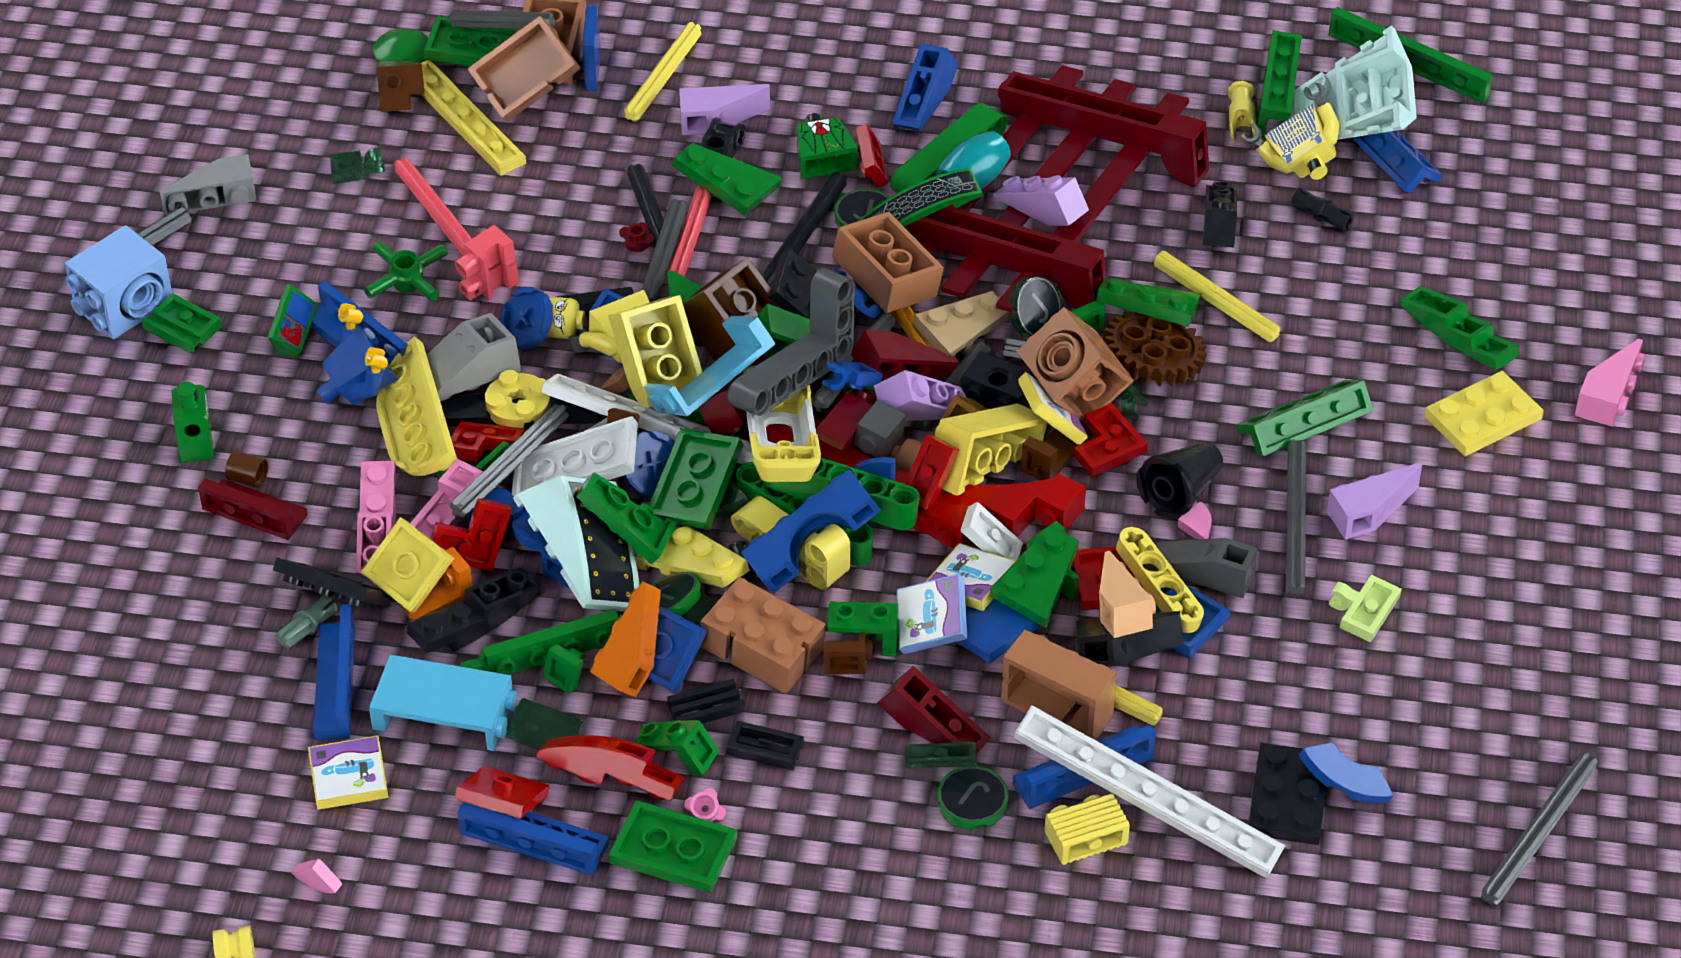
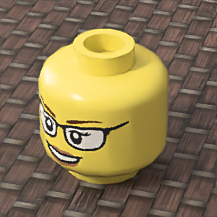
(566, 318)

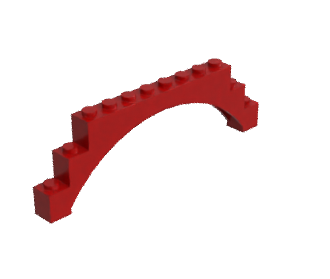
(1011, 504)

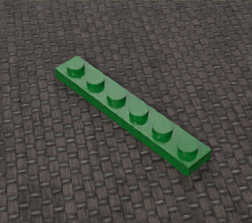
(1424, 59)

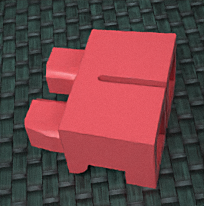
(487, 264)

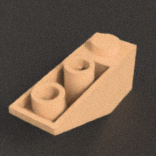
(1123, 602)

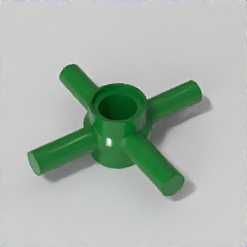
(405, 271)

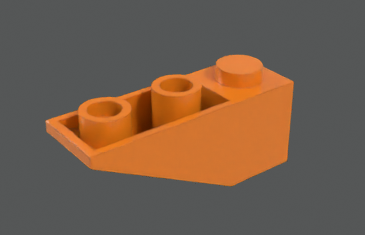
(631, 647)

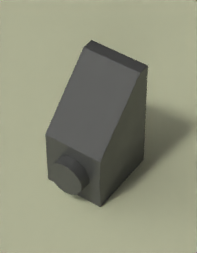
(880, 430)

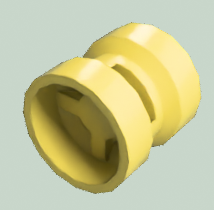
(234, 945)

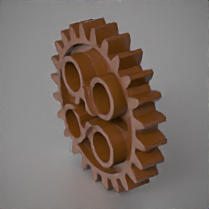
(1155, 348)

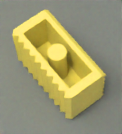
(1086, 828)

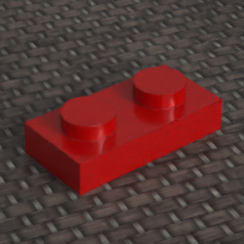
(872, 156)
(931, 469)

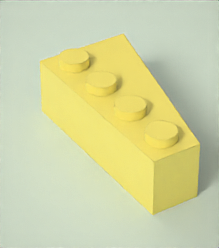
(987, 442)

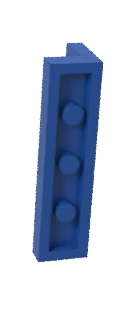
(1398, 159)
(330, 327)
(335, 678)
(1054, 780)
(535, 837)

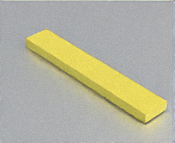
(469, 121)

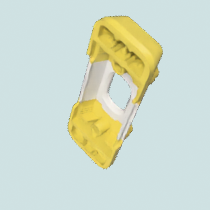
(785, 459)

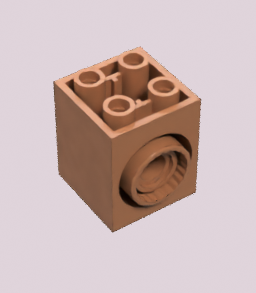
(1074, 364)

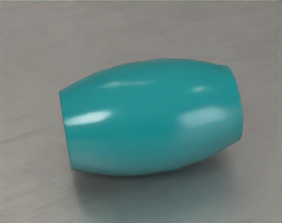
(982, 153)

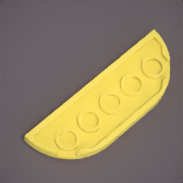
(414, 416)

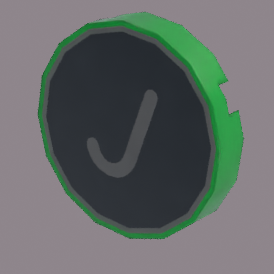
(856, 204)
(679, 592)
(972, 797)

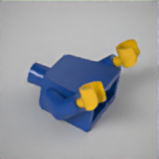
(356, 365)

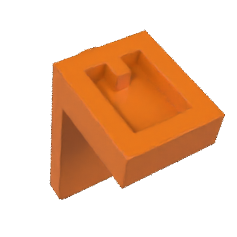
(448, 589)

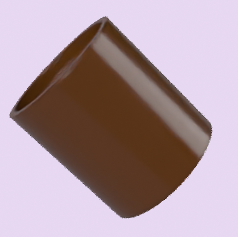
(246, 469)

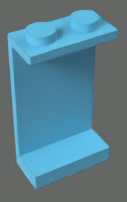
(751, 342)
(443, 696)

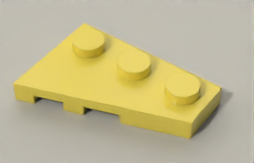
(695, 553)

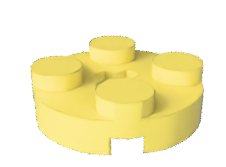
(512, 386)

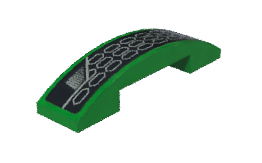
(930, 196)

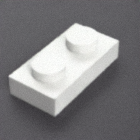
(989, 533)

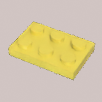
(1483, 413)

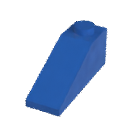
(925, 87)

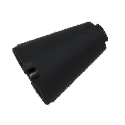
(1178, 478)

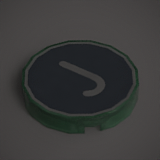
(1033, 304)

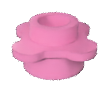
(705, 798)

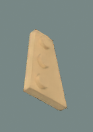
(960, 323)

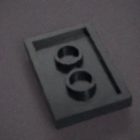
(793, 284)
(331, 584)
(1286, 796)

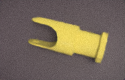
(1242, 109)

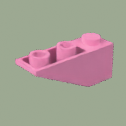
(1607, 383)

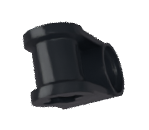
(724, 137)

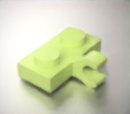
(1365, 608)

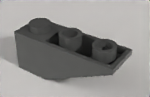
(1212, 563)

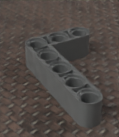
(807, 358)

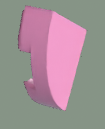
(1196, 522)
(317, 876)

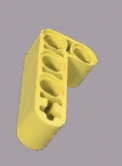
(822, 556)

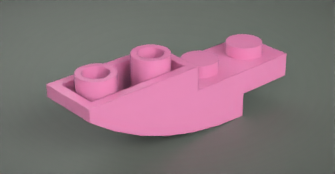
(376, 510)

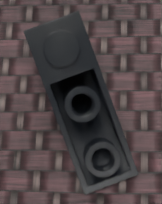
(1220, 215)
(1102, 648)

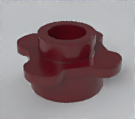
(637, 237)

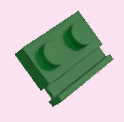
(182, 323)

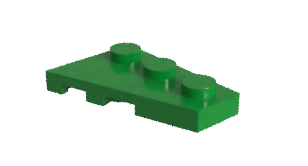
(727, 178)
(1153, 301)
(1037, 576)

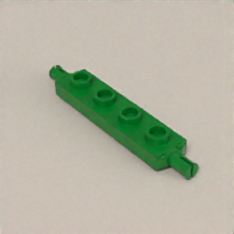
(532, 648)

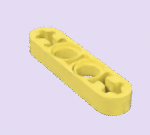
(1154, 581)

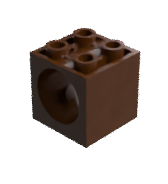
(731, 293)

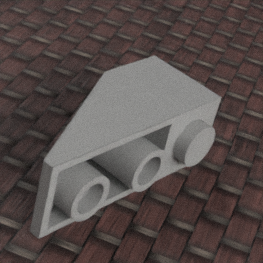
(213, 186)

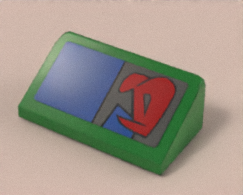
(291, 322)

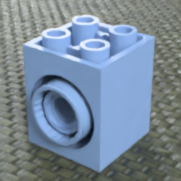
(118, 281)

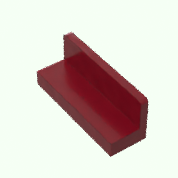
(251, 507)

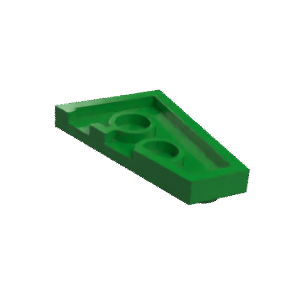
(632, 522)

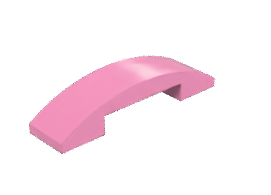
(450, 485)

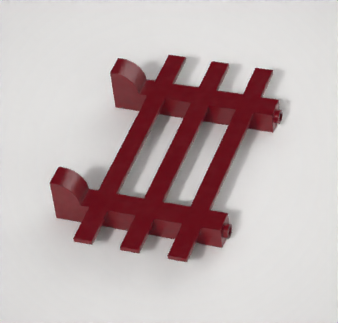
(1088, 115)

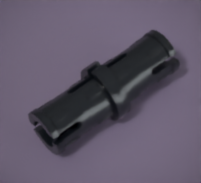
(1322, 209)

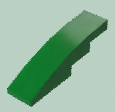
(1454, 325)

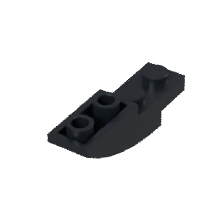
(479, 613)

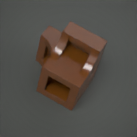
(397, 82)

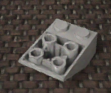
(473, 356)

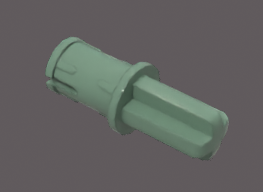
(306, 622)

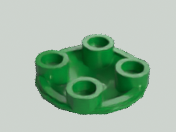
(400, 45)

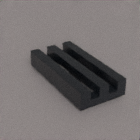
(704, 700)
(763, 749)

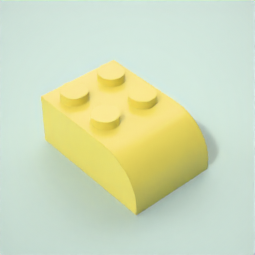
(655, 346)

